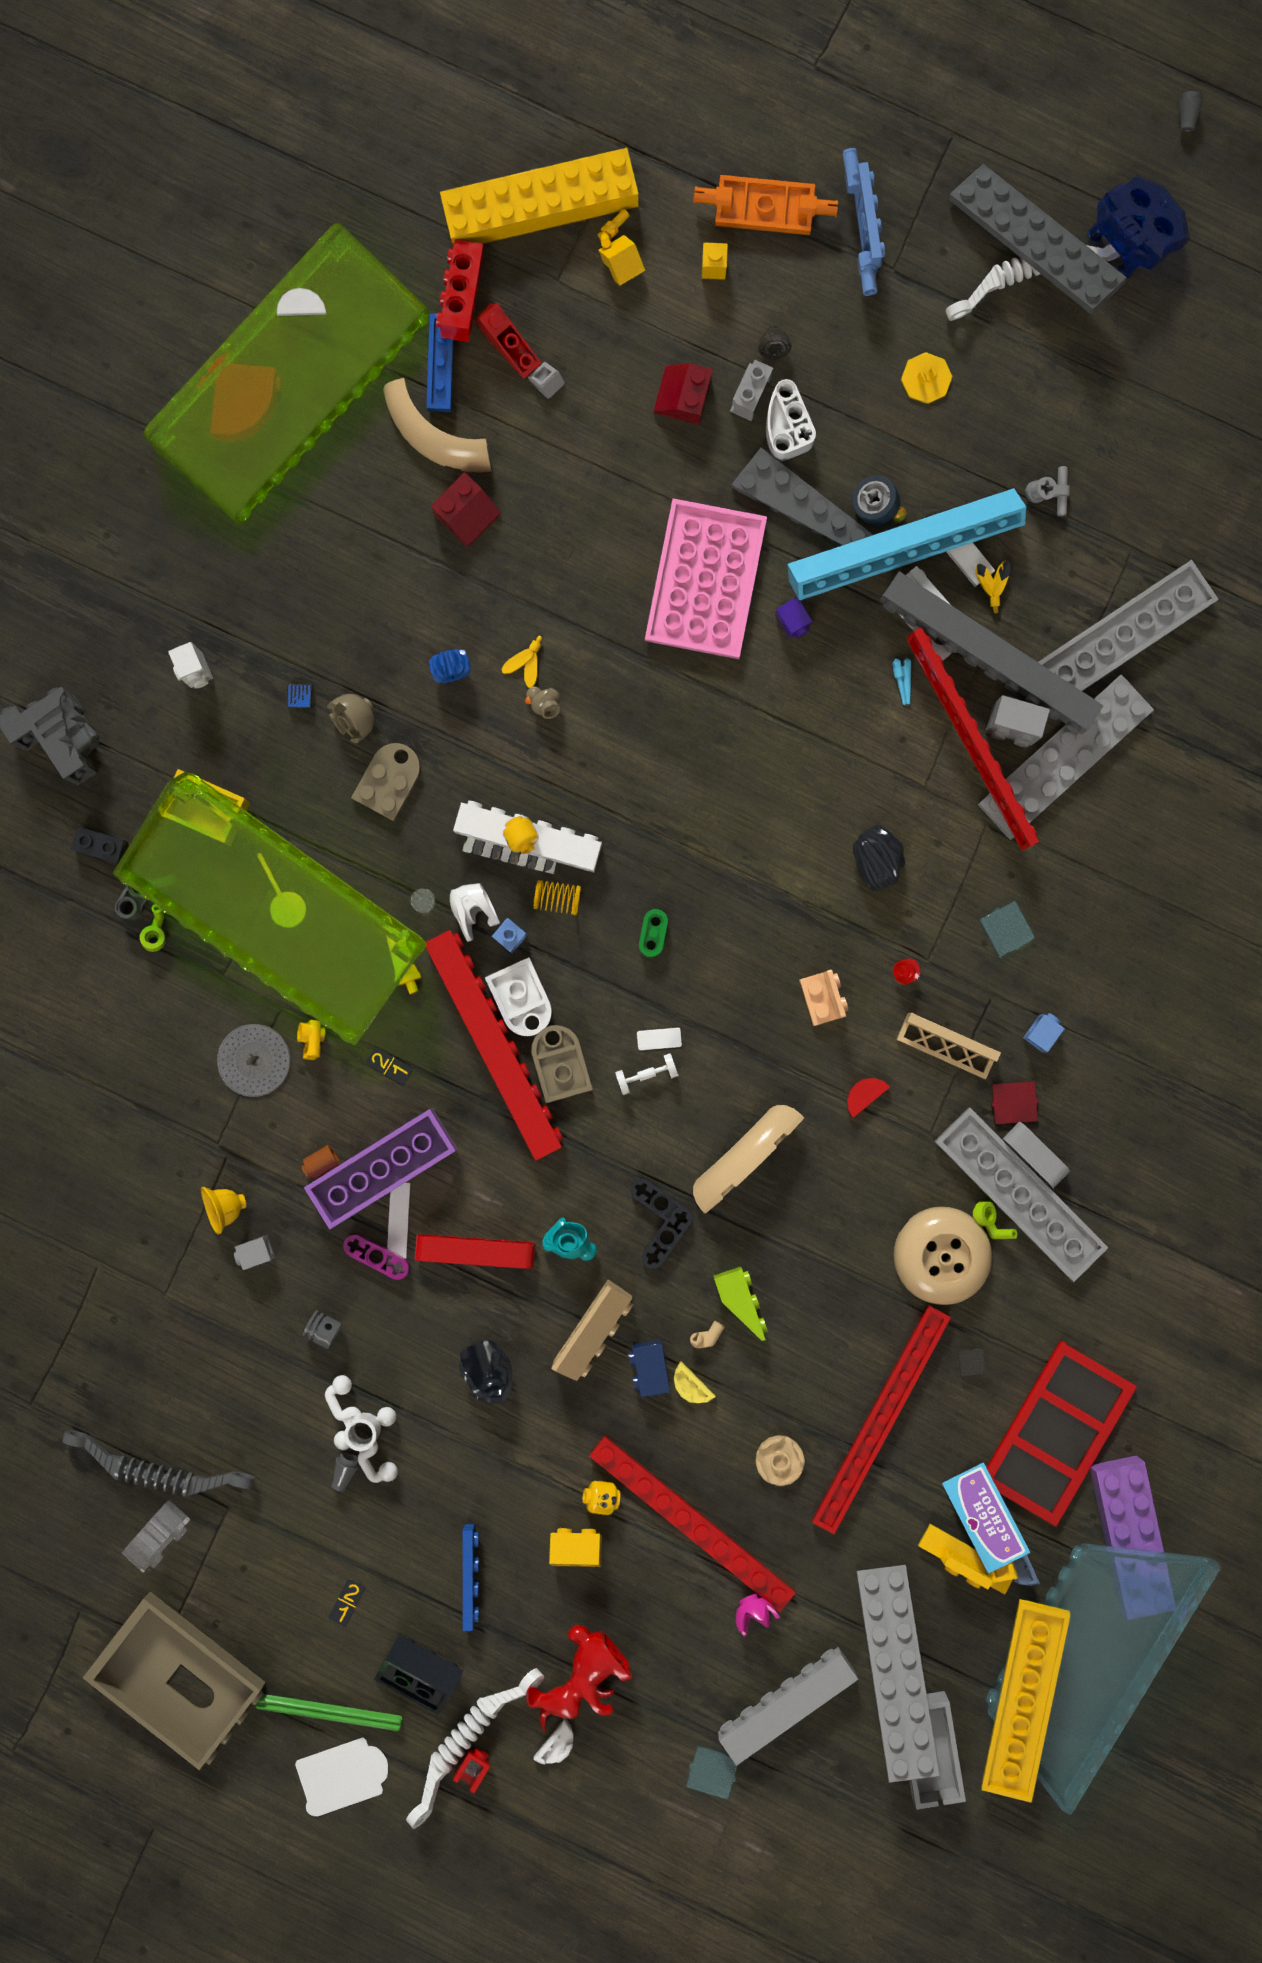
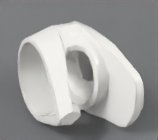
(467, 902)

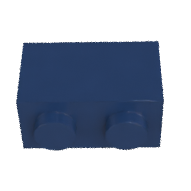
(650, 1368)

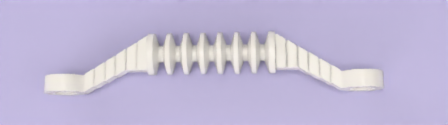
(998, 276)
(440, 1763)

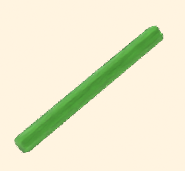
(329, 1712)

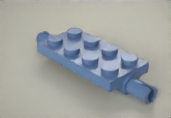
(860, 183)

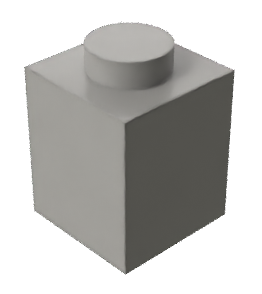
(254, 1252)

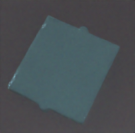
(1007, 929)
(712, 1772)

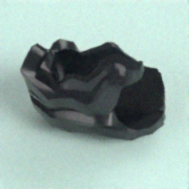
(878, 857)
(486, 1371)

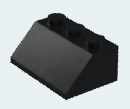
(419, 1674)

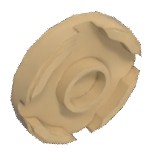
(780, 1460)

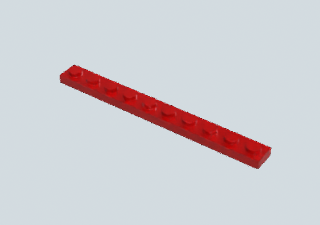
(975, 745)
(881, 1419)
(692, 1523)

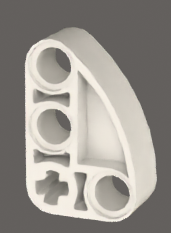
(785, 430)

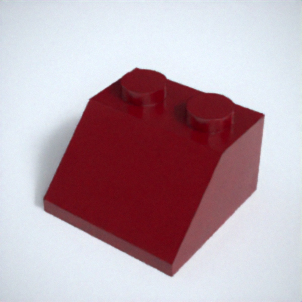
(683, 392)
(465, 510)

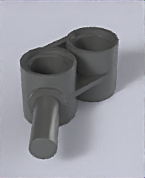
(130, 895)

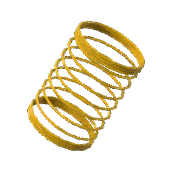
(575, 900)

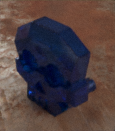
(1140, 224)

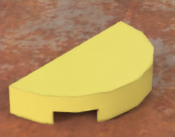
(690, 1386)

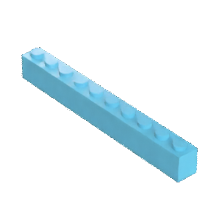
(906, 544)

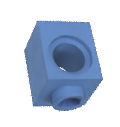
(509, 935)
(1044, 1032)

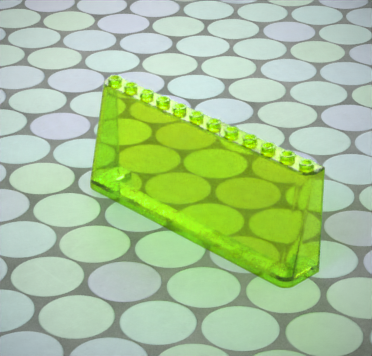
(286, 375)
(268, 906)

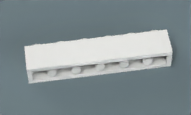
(552, 844)

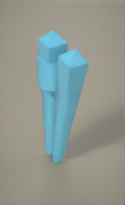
(903, 678)

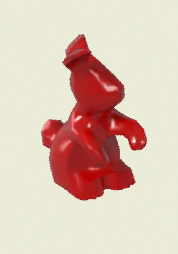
(592, 1664)

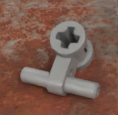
(1046, 488)

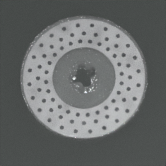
(236, 1052)

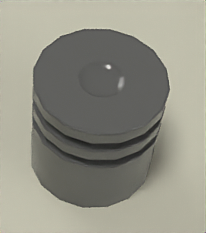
(322, 1329)

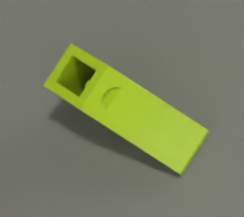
(736, 1296)

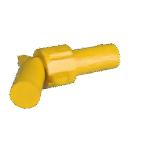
(610, 229)

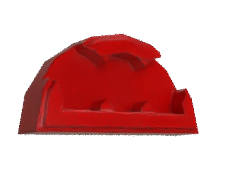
(864, 1093)

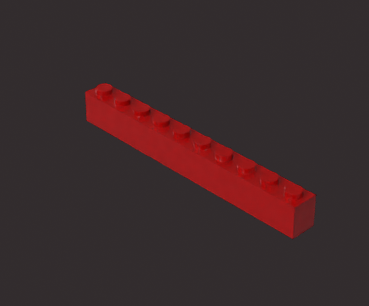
(493, 1044)

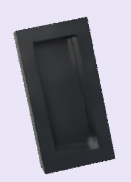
(99, 845)

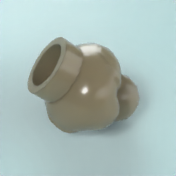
(544, 702)

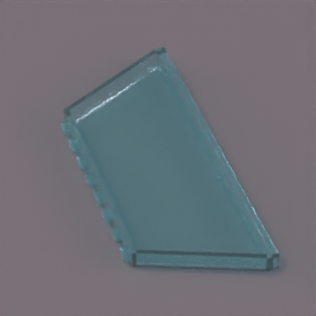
(1120, 1630)

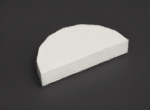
(300, 302)
(557, 1745)

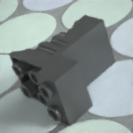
(60, 730)

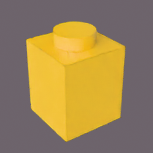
(714, 261)

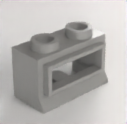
(751, 389)

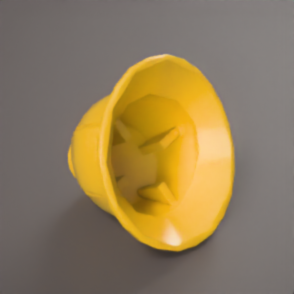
(222, 1207)

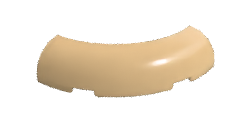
(436, 445)
(745, 1156)

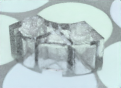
(156, 1535)

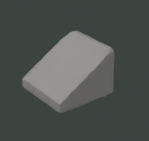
(546, 380)

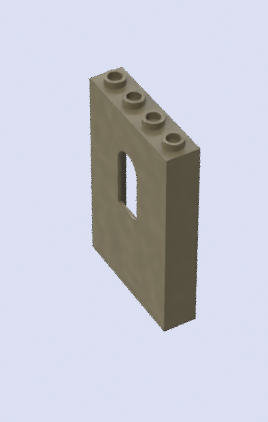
(143, 1659)

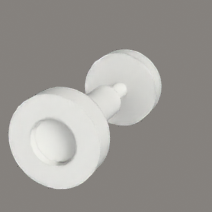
(646, 1074)

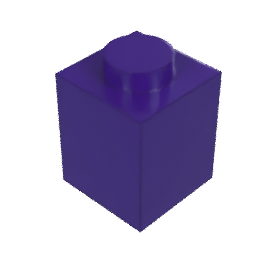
(793, 618)

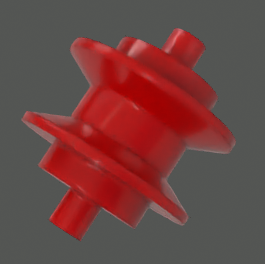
(906, 971)

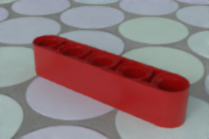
(474, 1251)

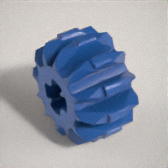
(449, 666)

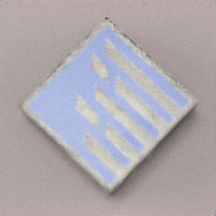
(300, 696)

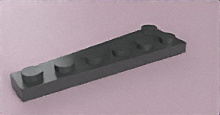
(784, 492)

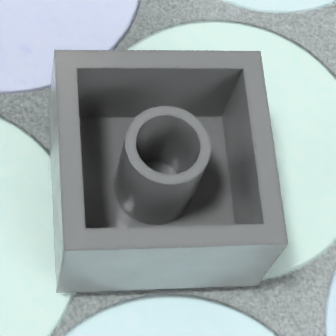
(1017, 721)

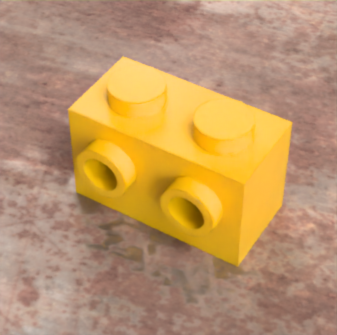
(575, 1549)

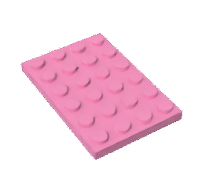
(705, 578)

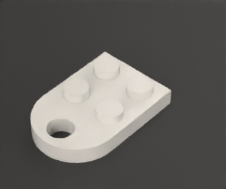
(520, 996)

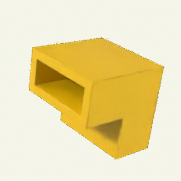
(622, 260)

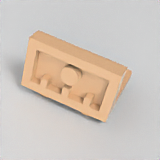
(823, 997)

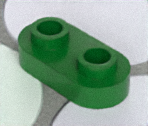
(653, 933)

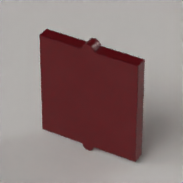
(1014, 1102)

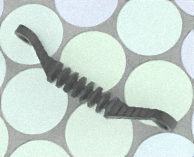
(118, 1466)

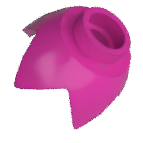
(753, 1608)

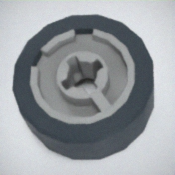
(876, 512)

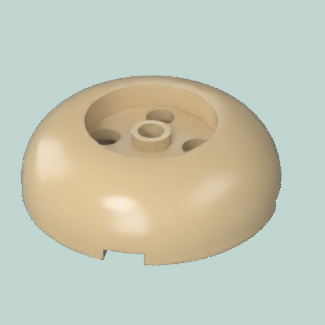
(914, 1260)

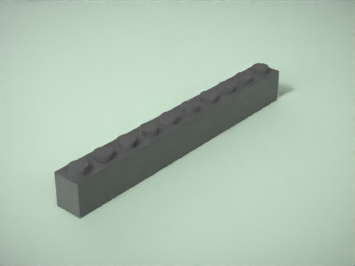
(990, 653)

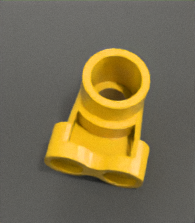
(311, 1034)

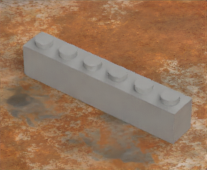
(787, 1705)

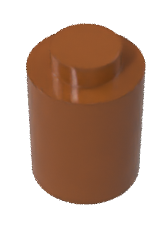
(320, 1162)

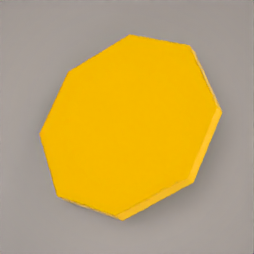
(926, 378)

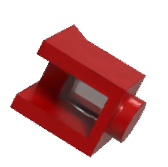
(472, 1768)

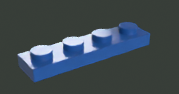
(439, 370)
(470, 1587)

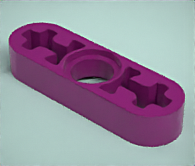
(389, 1271)

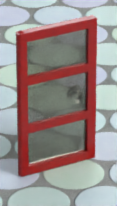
(1058, 1433)

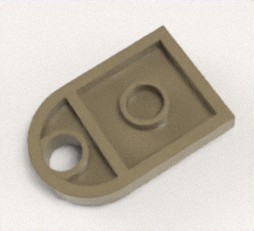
(388, 783)
(560, 1066)

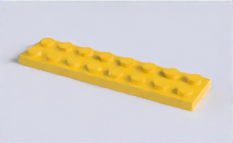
(1025, 1700)

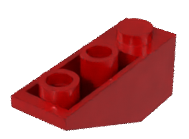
(507, 339)

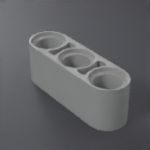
(1036, 1155)

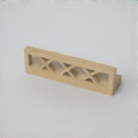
(952, 1037)

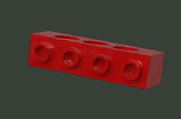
(463, 256)

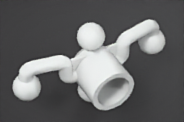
(349, 1439)

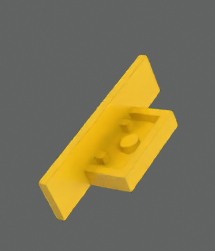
(959, 1558)

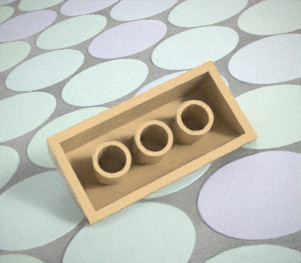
(592, 1330)

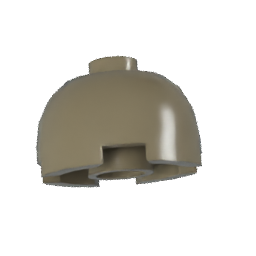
(352, 716)

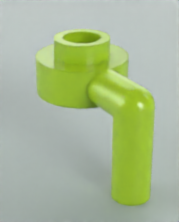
(154, 931)
(985, 1215)

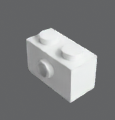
(190, 665)

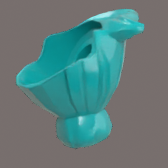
(569, 1241)

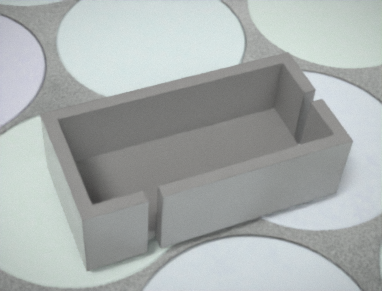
(950, 1779)

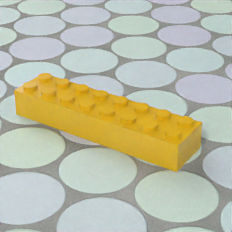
(541, 198)

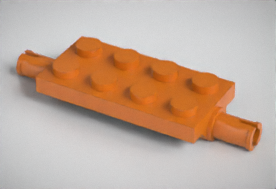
(765, 204)

